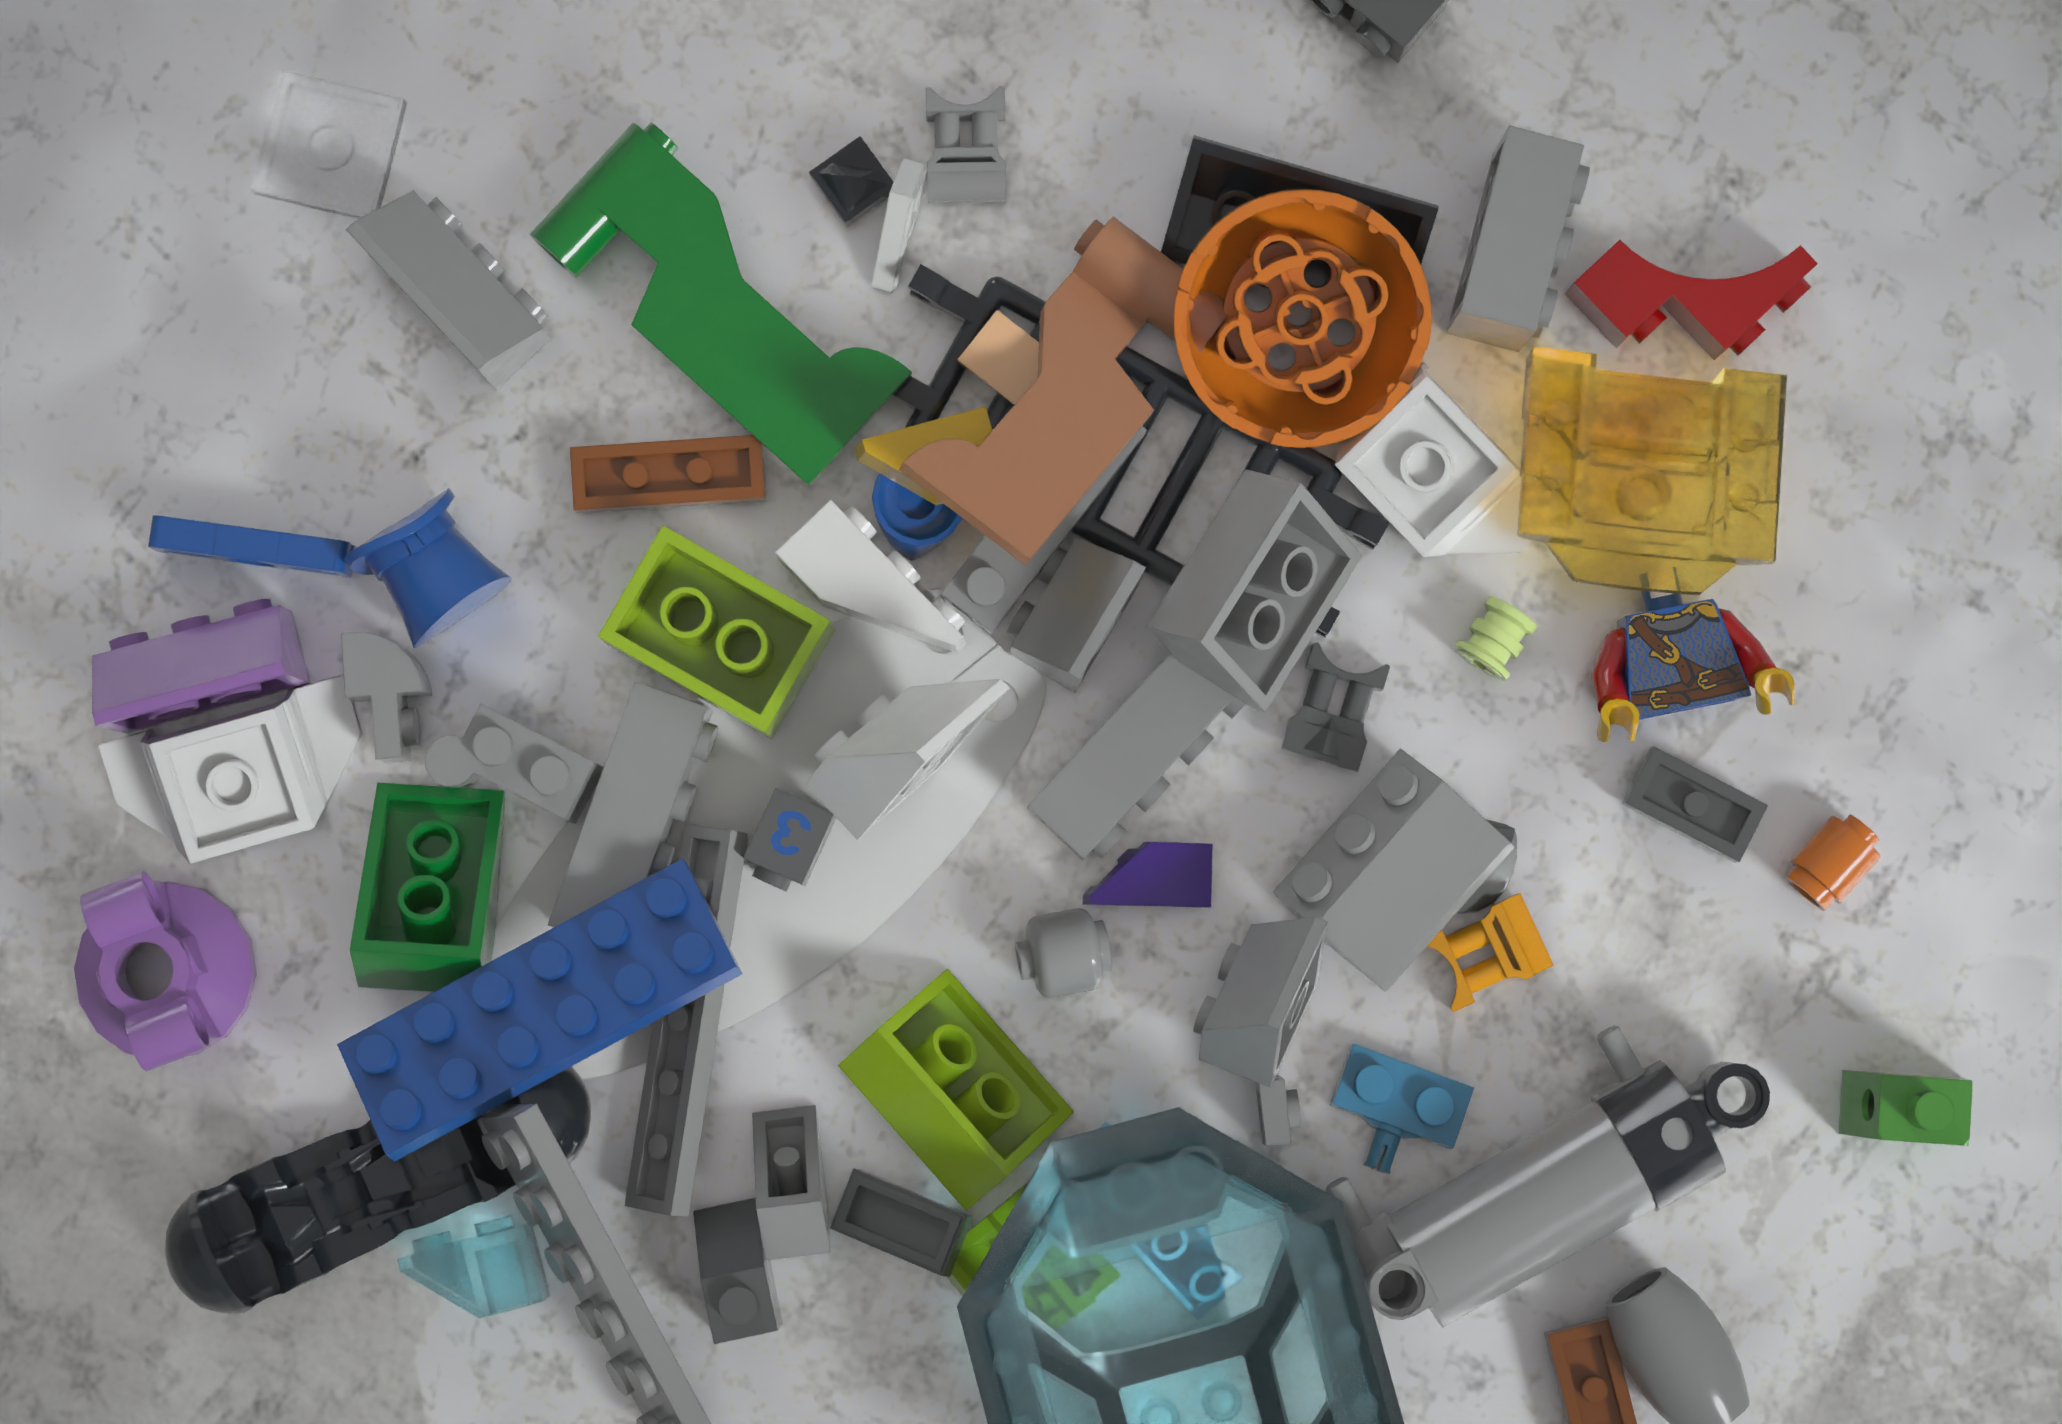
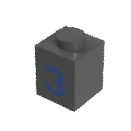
(788, 840)

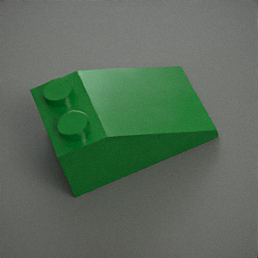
(428, 886)

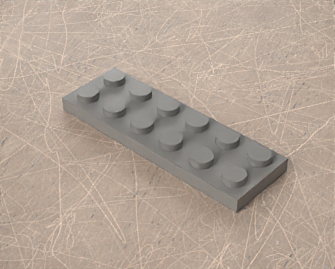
(588, 1259)

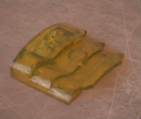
(1649, 473)

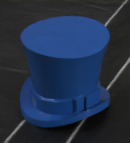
(429, 569)

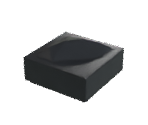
(852, 181)

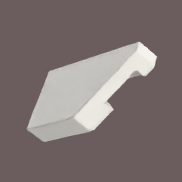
(898, 224)

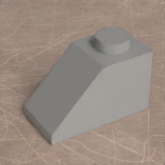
(790, 1183)

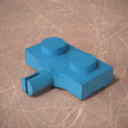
(1399, 1102)

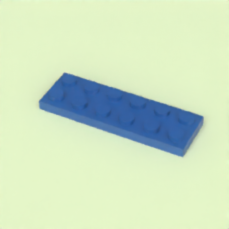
(538, 1010)

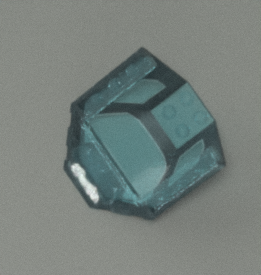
(1173, 1287)

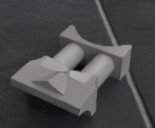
(972, 172)

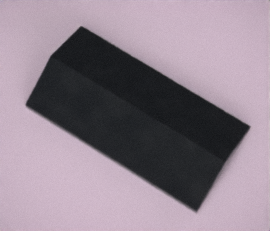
(1225, 177)

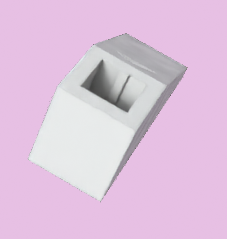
(853, 577)

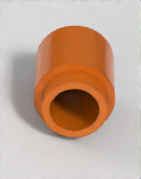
(1834, 861)

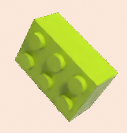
(717, 632)

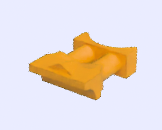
(1514, 941)

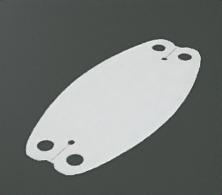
(856, 883)

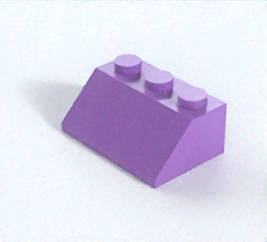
(197, 667)

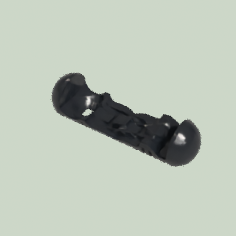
(341, 1200)

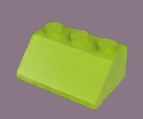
(956, 1089)

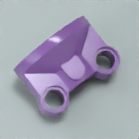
(209, 962)

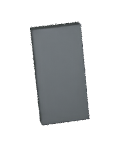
(901, 1222)

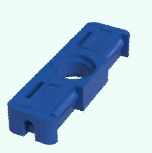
(250, 546)

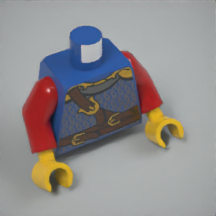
(1678, 662)

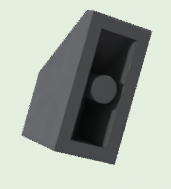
(735, 1272)

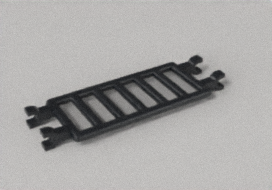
(1160, 383)

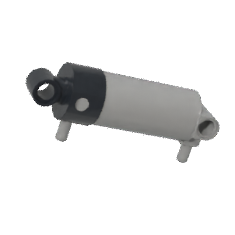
(1554, 1191)

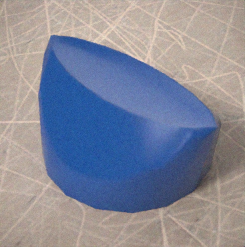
(909, 520)

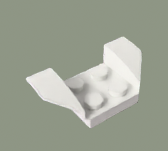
(1437, 475)
(240, 774)

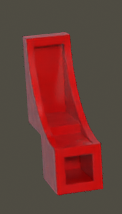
(1626, 291)

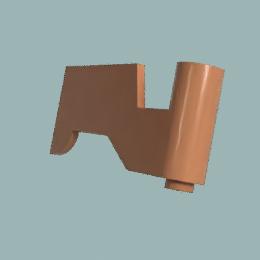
(1081, 404)

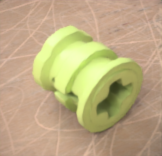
(1496, 638)

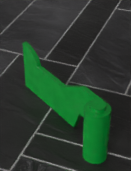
(706, 313)

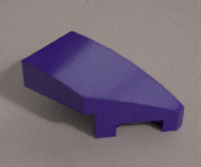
(1158, 876)

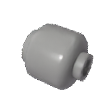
(1064, 953)

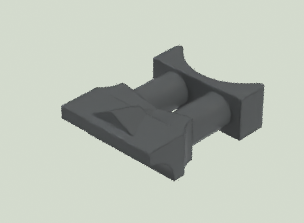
(1324, 735)

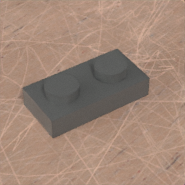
(1694, 804)

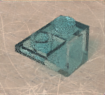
(483, 1272)

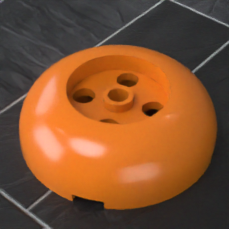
(1329, 387)

